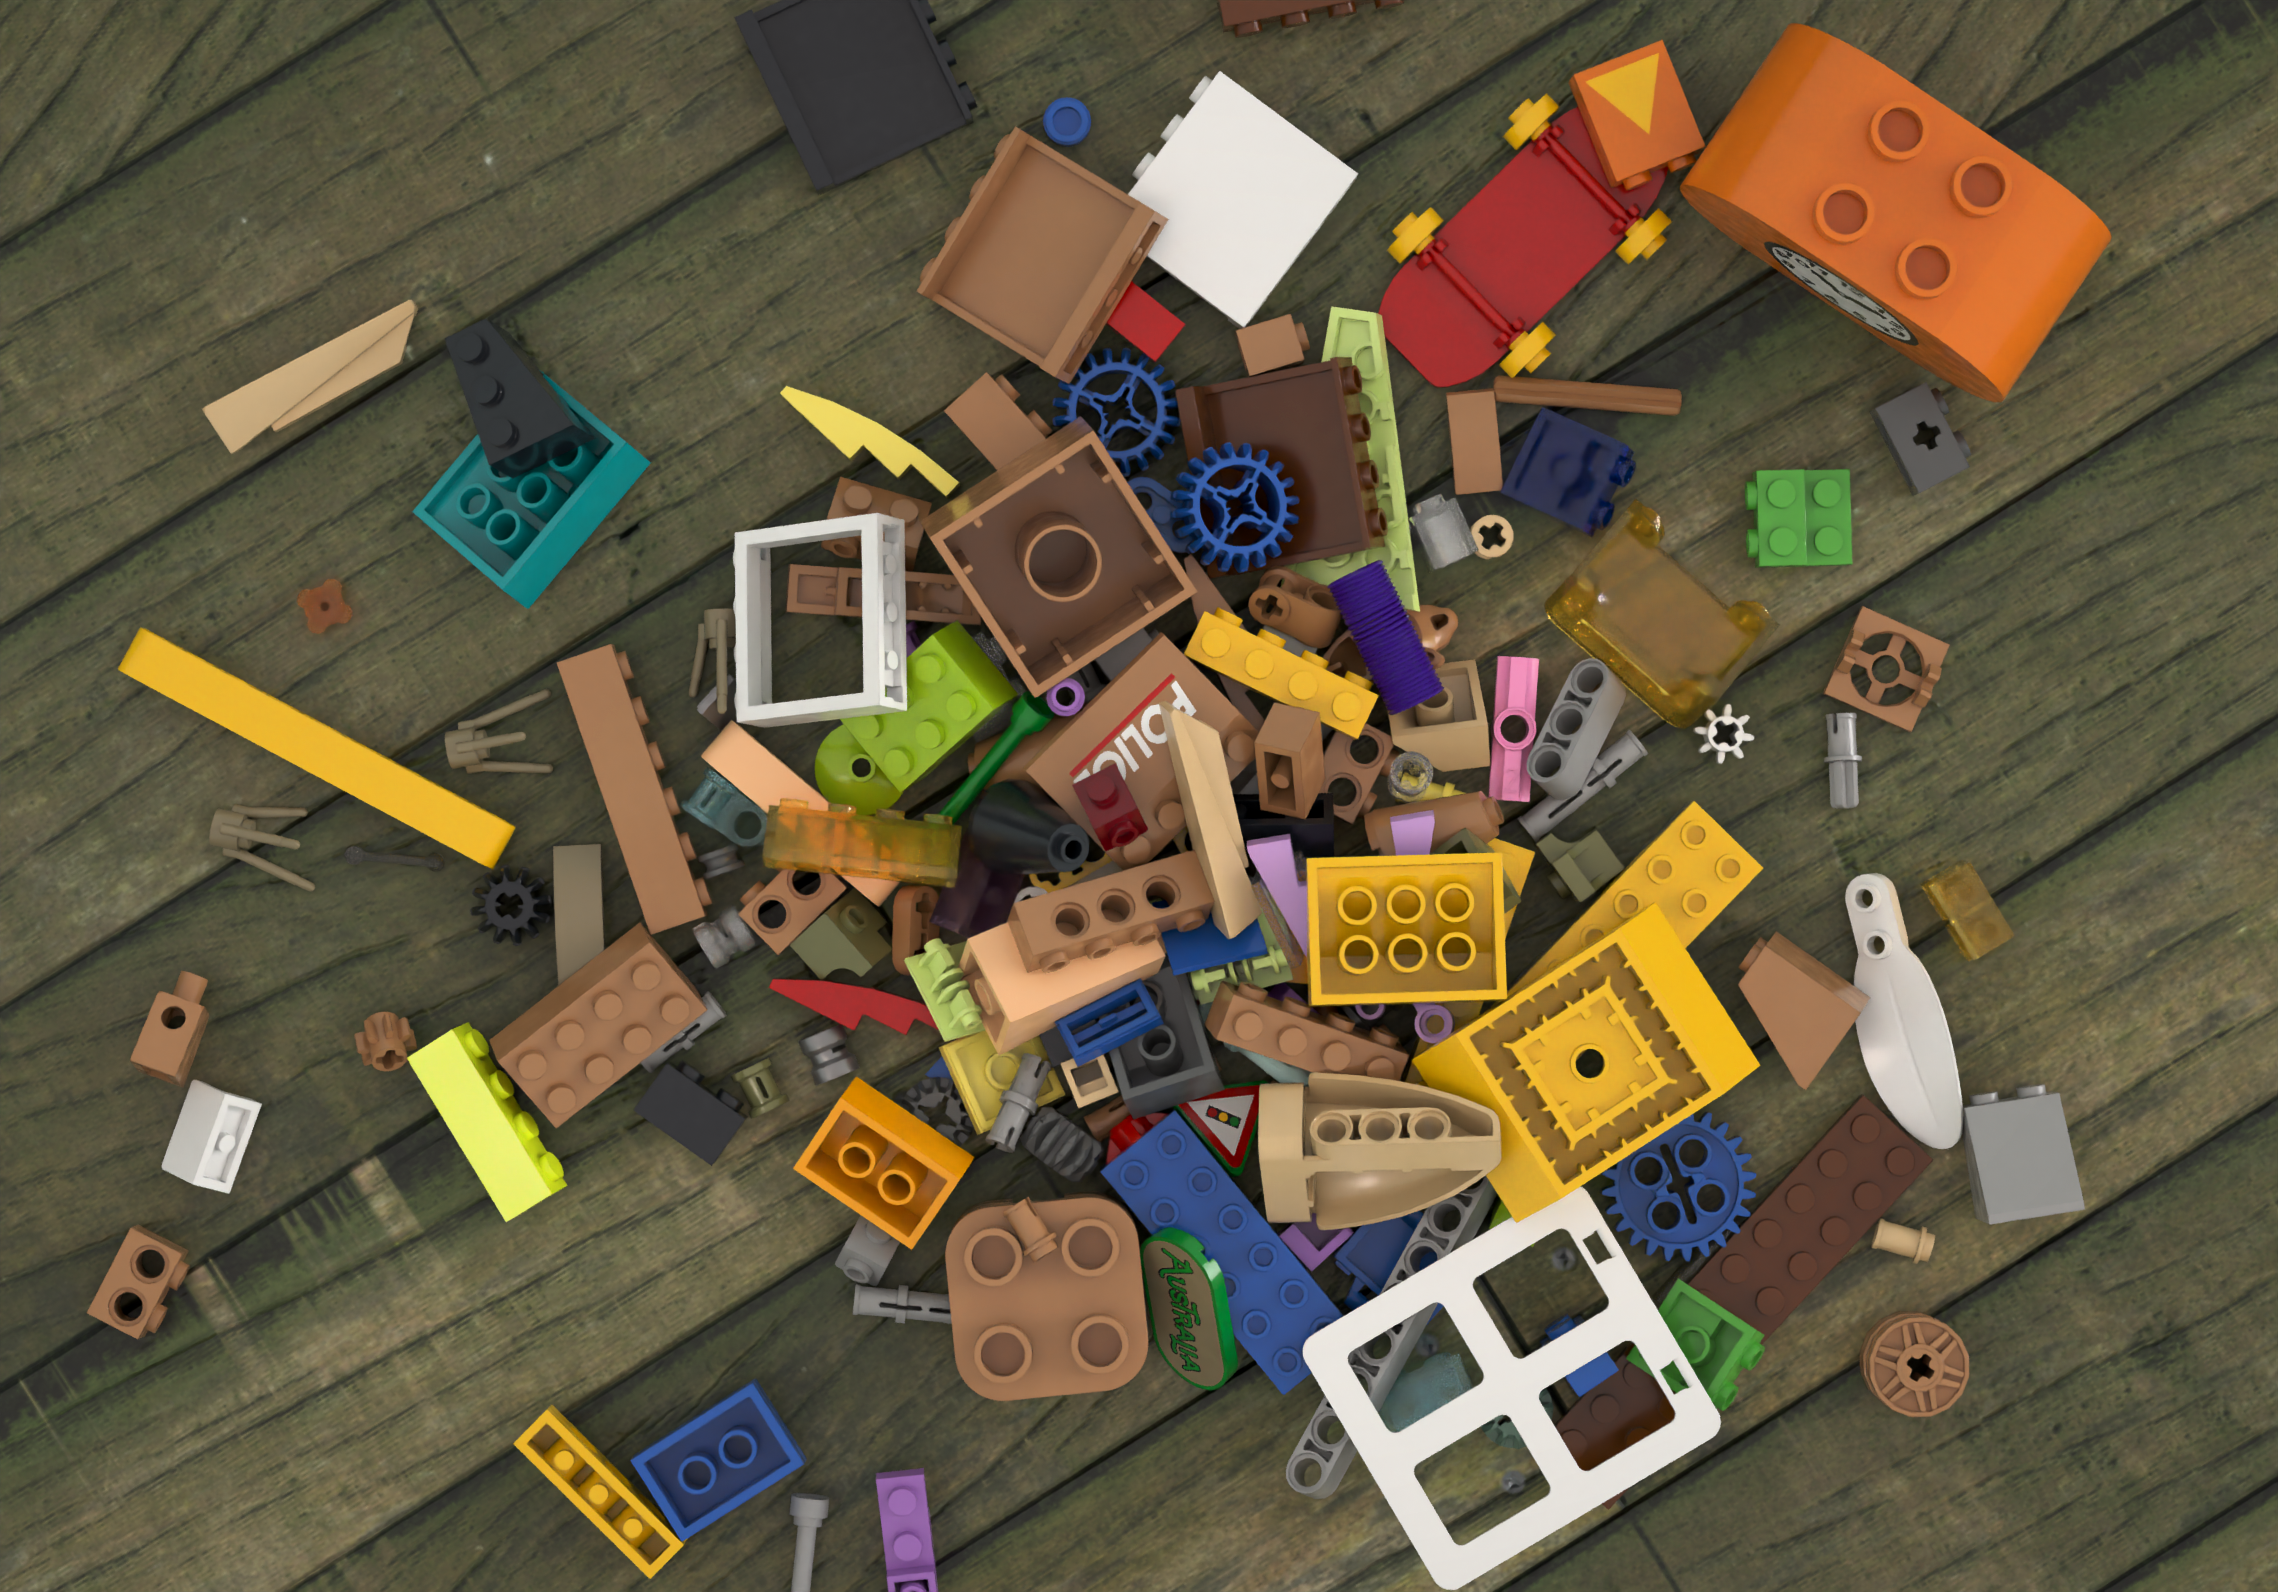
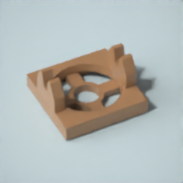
(1931, 656)

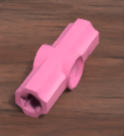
(1515, 696)

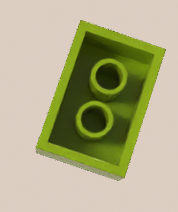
(949, 698)

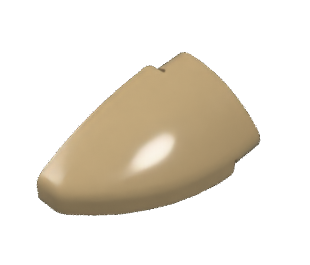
(1368, 1148)

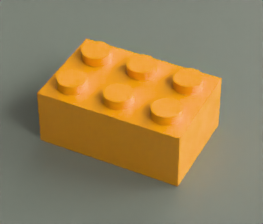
(883, 1162)

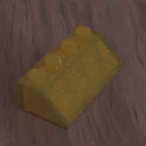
(862, 844)

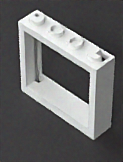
(881, 617)

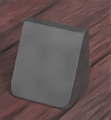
(708, 706)

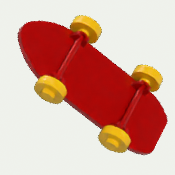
(1513, 252)

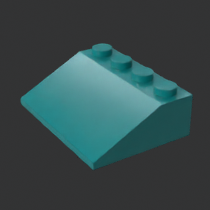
(531, 524)

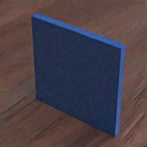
(1209, 946)

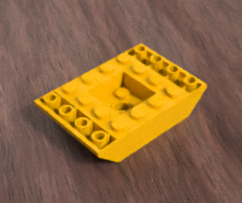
(1660, 1044)

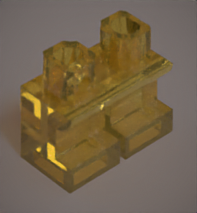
(1972, 913)

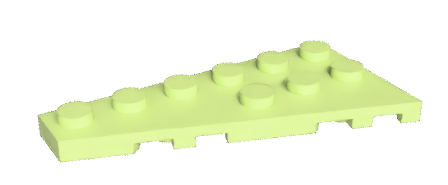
(1362, 337)

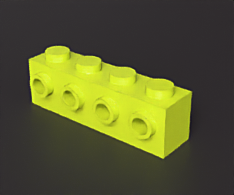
(488, 1121)

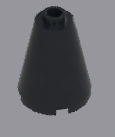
(1025, 831)

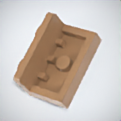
(857, 498)

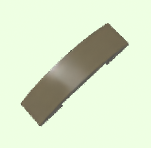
(578, 906)

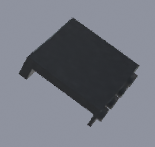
(856, 81)

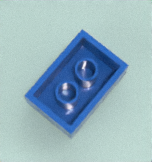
(718, 1459)

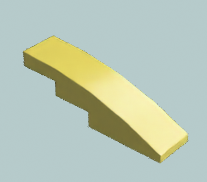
(854, 432)

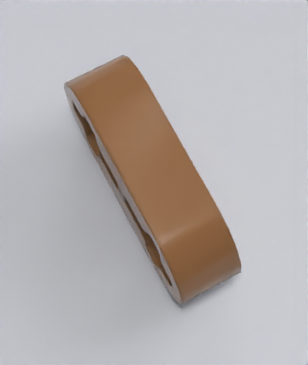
(910, 926)

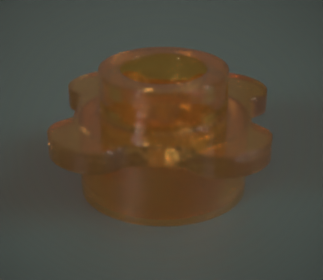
(337, 611)

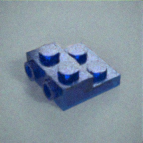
(1569, 472)

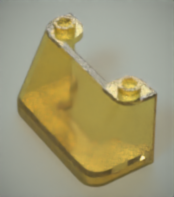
(1656, 620)

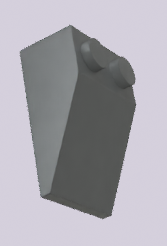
(1171, 1060)

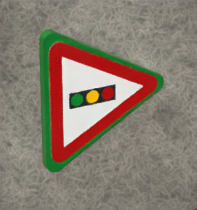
(1225, 1122)

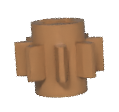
(385, 1041)

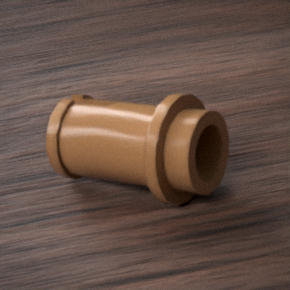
(1030, 1230)

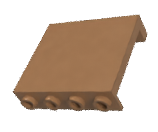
(1041, 254)

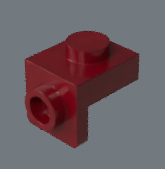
(1110, 808)

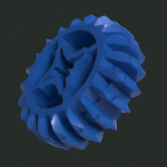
(1135, 375)
(1216, 500)

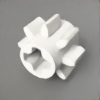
(1736, 736)

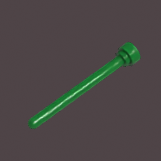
(1028, 717)

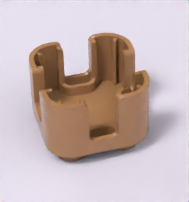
(1053, 1322)

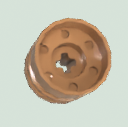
(1910, 1335)

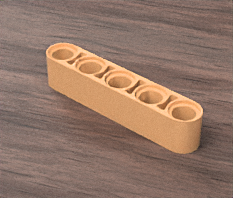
(768, 780)

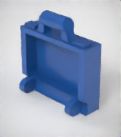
(1374, 1253)

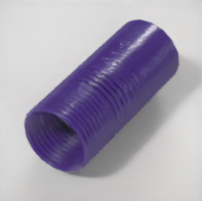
(1394, 653)

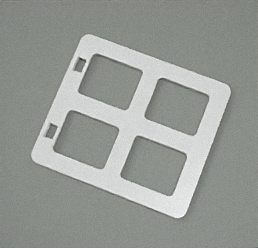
(1510, 1389)

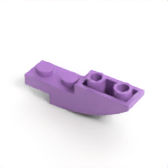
(906, 1531)

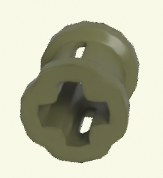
(750, 1087)

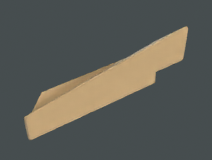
(313, 379)
(1211, 818)

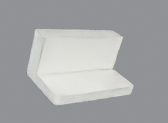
(210, 1137)

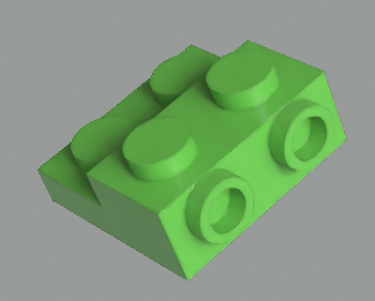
(1799, 518)
(1710, 1339)

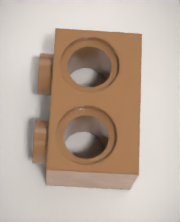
(1340, 764)
(800, 908)
(129, 1276)

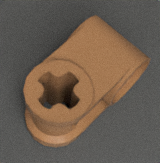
(1300, 607)

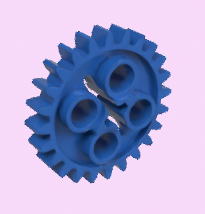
(1718, 1167)

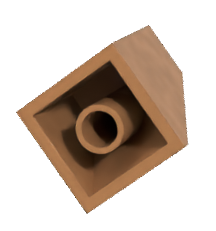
(1799, 1004)

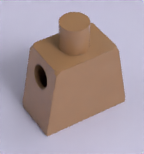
(166, 1051)

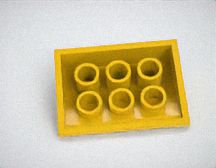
(1405, 929)

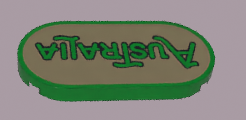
(1188, 1308)

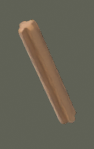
(1587, 395)

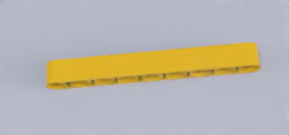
(316, 748)

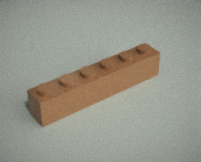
(633, 788)

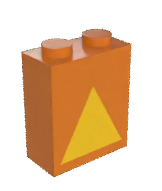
(1637, 116)

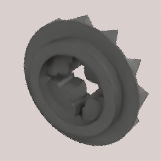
(930, 1093)

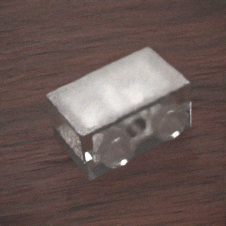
(1441, 533)

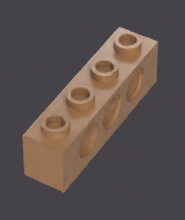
(1174, 878)

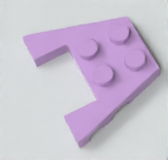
(1278, 870)

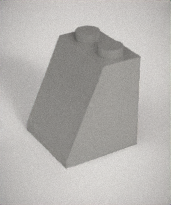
(2019, 1156)

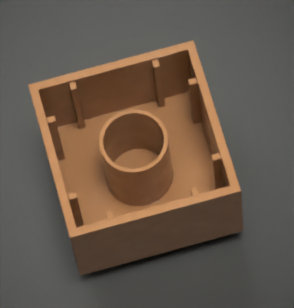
(1058, 556)

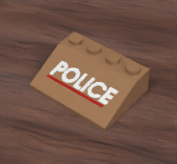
(1128, 729)

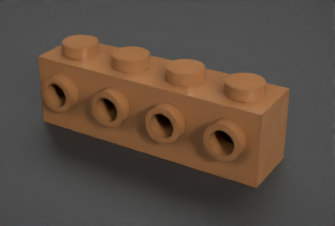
(1301, 1037)

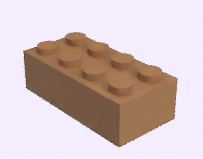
(597, 1025)

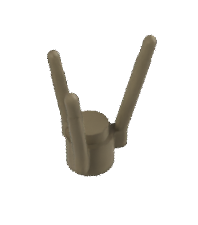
(720, 632)
(469, 747)
(235, 831)

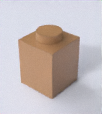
(1272, 345)

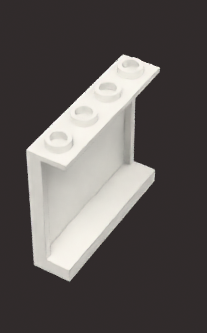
(1237, 196)

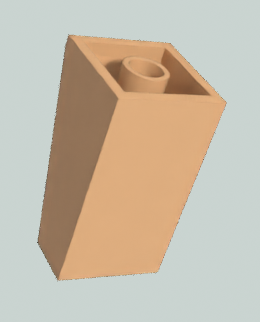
(1026, 1004)

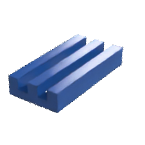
(1116, 1037)

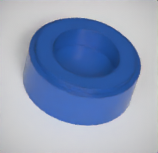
(1067, 122)

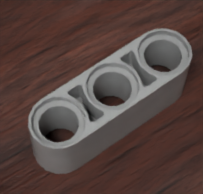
(1573, 707)

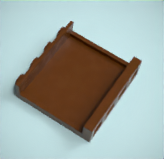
(1317, 431)

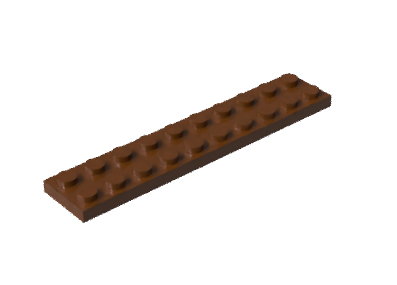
(1765, 1268)

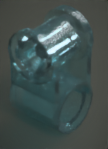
(724, 808)

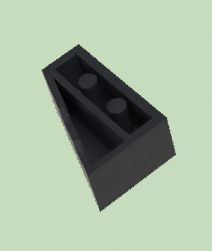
(511, 402)

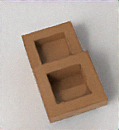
(1474, 441)

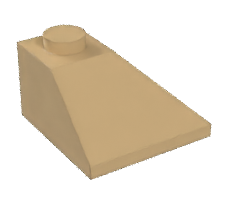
(1450, 725)

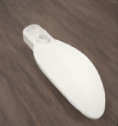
(1903, 1023)

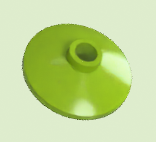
(839, 782)

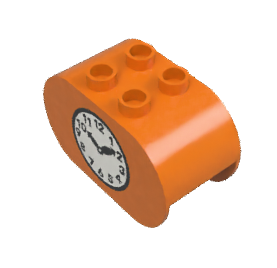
(1896, 211)

